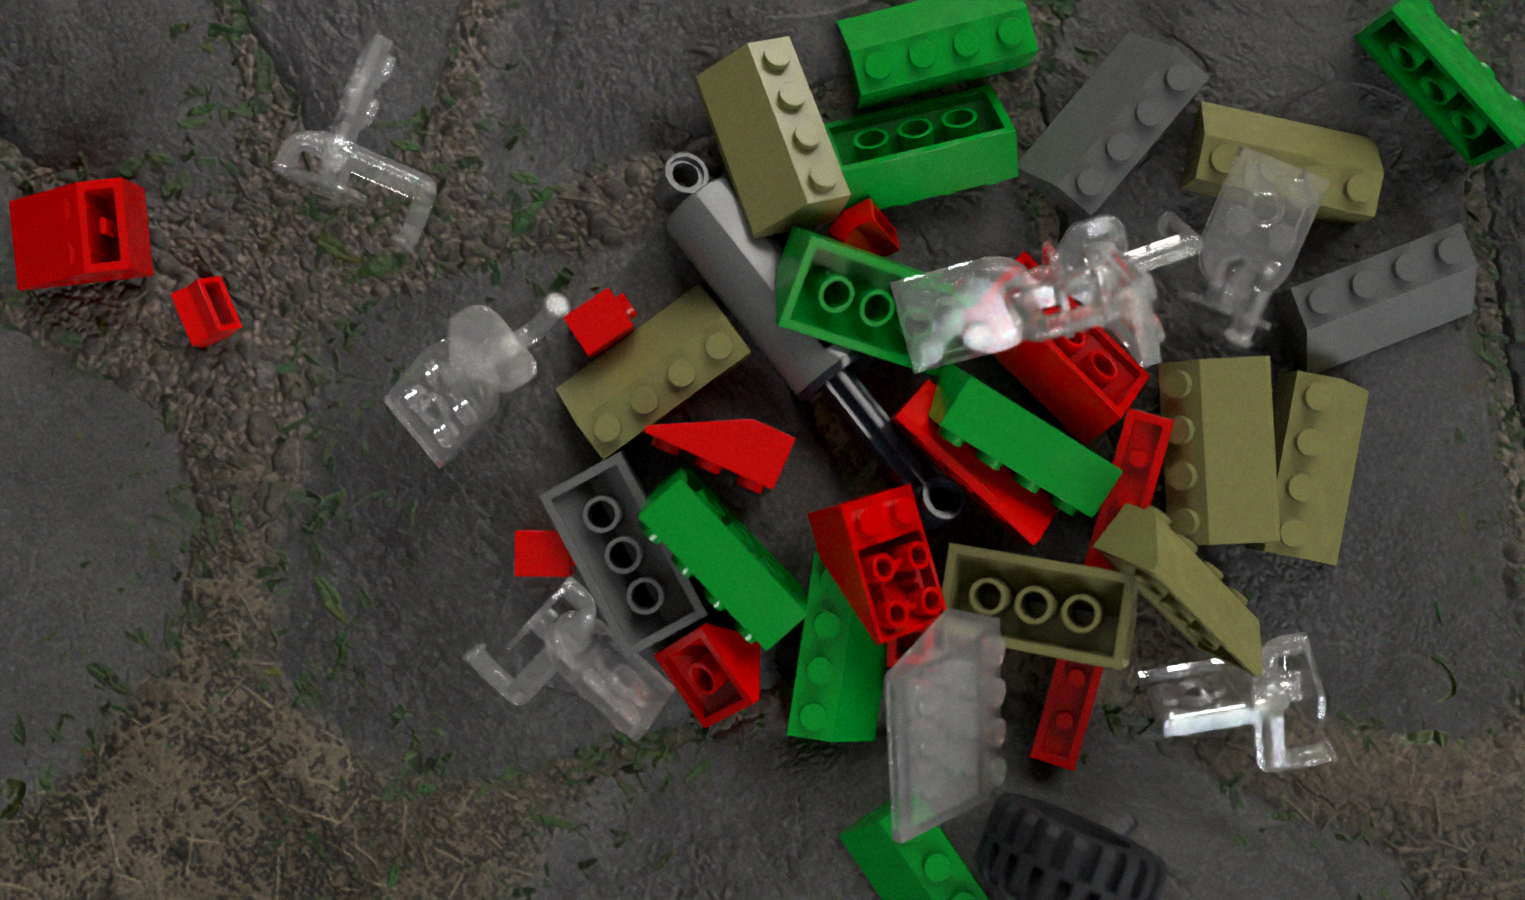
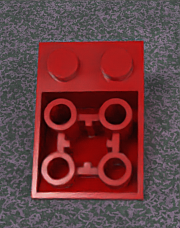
(81, 234)
(738, 445)
(881, 561)

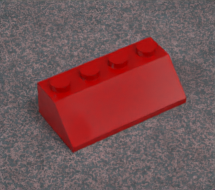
(1078, 379)
(1004, 500)

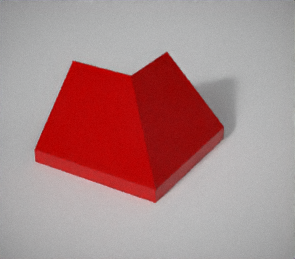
(713, 671)

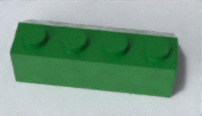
(933, 46)
(1445, 80)
(926, 148)
(842, 296)
(1021, 442)
(723, 557)
(836, 668)
(911, 870)

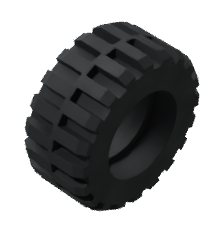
(1059, 855)

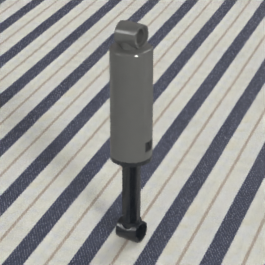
(743, 274)

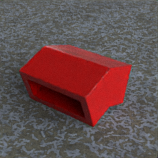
(866, 229)
(206, 311)

